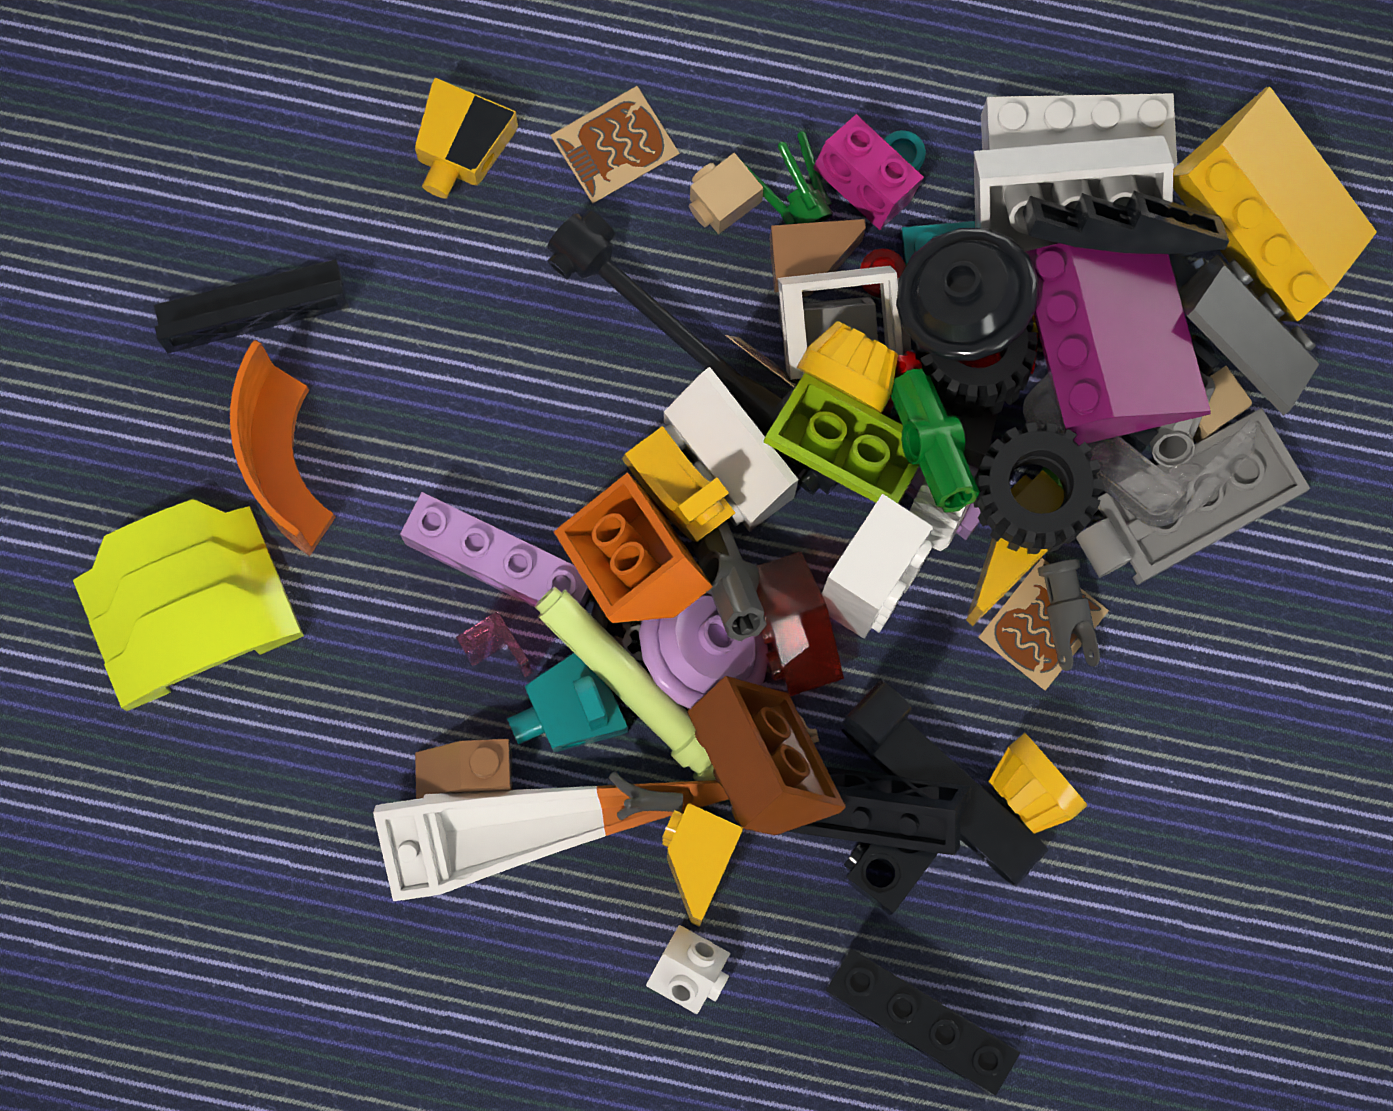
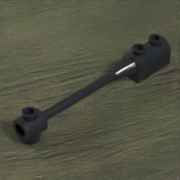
(585, 249)

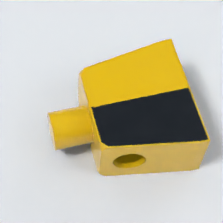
(460, 136)

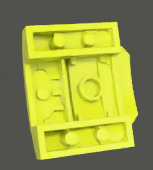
(183, 598)

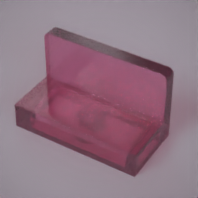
(489, 637)

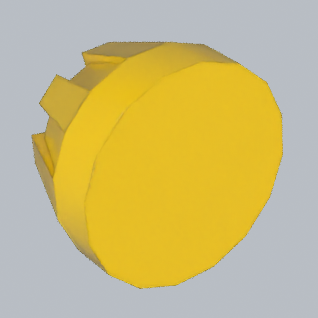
(852, 365)
(1035, 786)

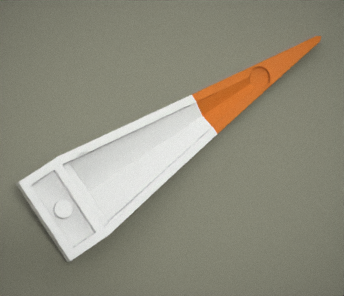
(468, 836)

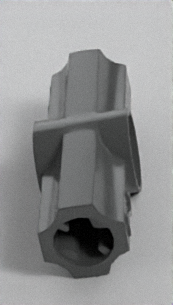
(732, 582)

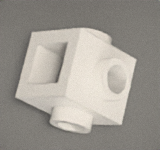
(690, 970)

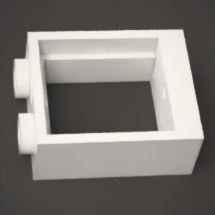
(793, 313)

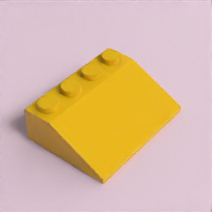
(1278, 204)

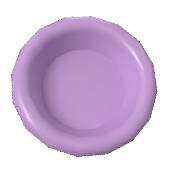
(694, 653)

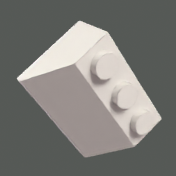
(730, 447)

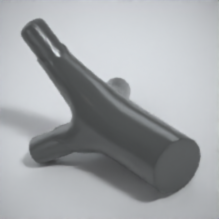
(644, 799)

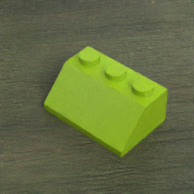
(843, 440)

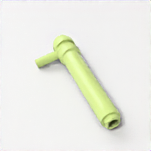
(625, 678)

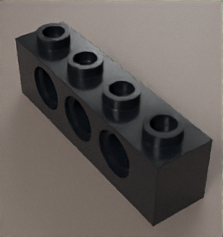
(921, 1022)

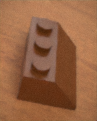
(763, 757)

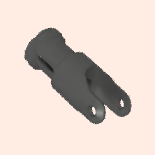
(1069, 613)

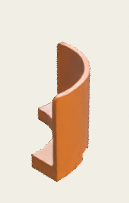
(262, 436)

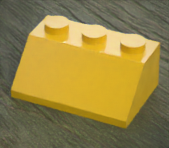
(698, 856)

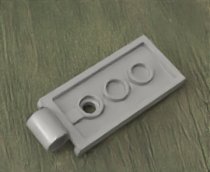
(1255, 489)

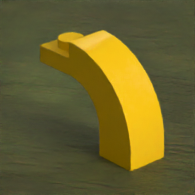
(677, 486)

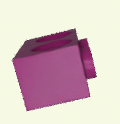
(868, 172)

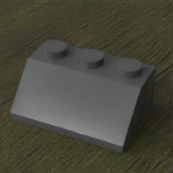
(1250, 331)

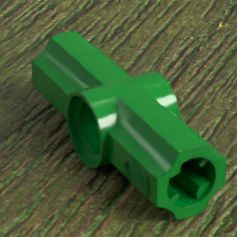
(933, 441)

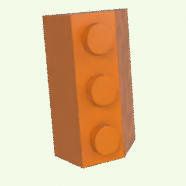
(631, 556)

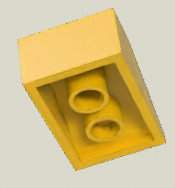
(1005, 566)

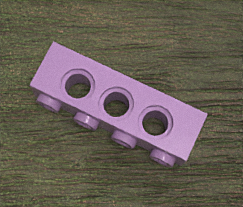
(489, 553)

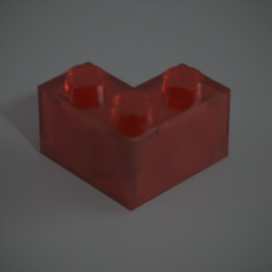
(797, 626)

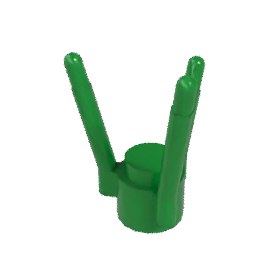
(807, 202)

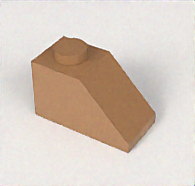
(812, 247)
(464, 767)

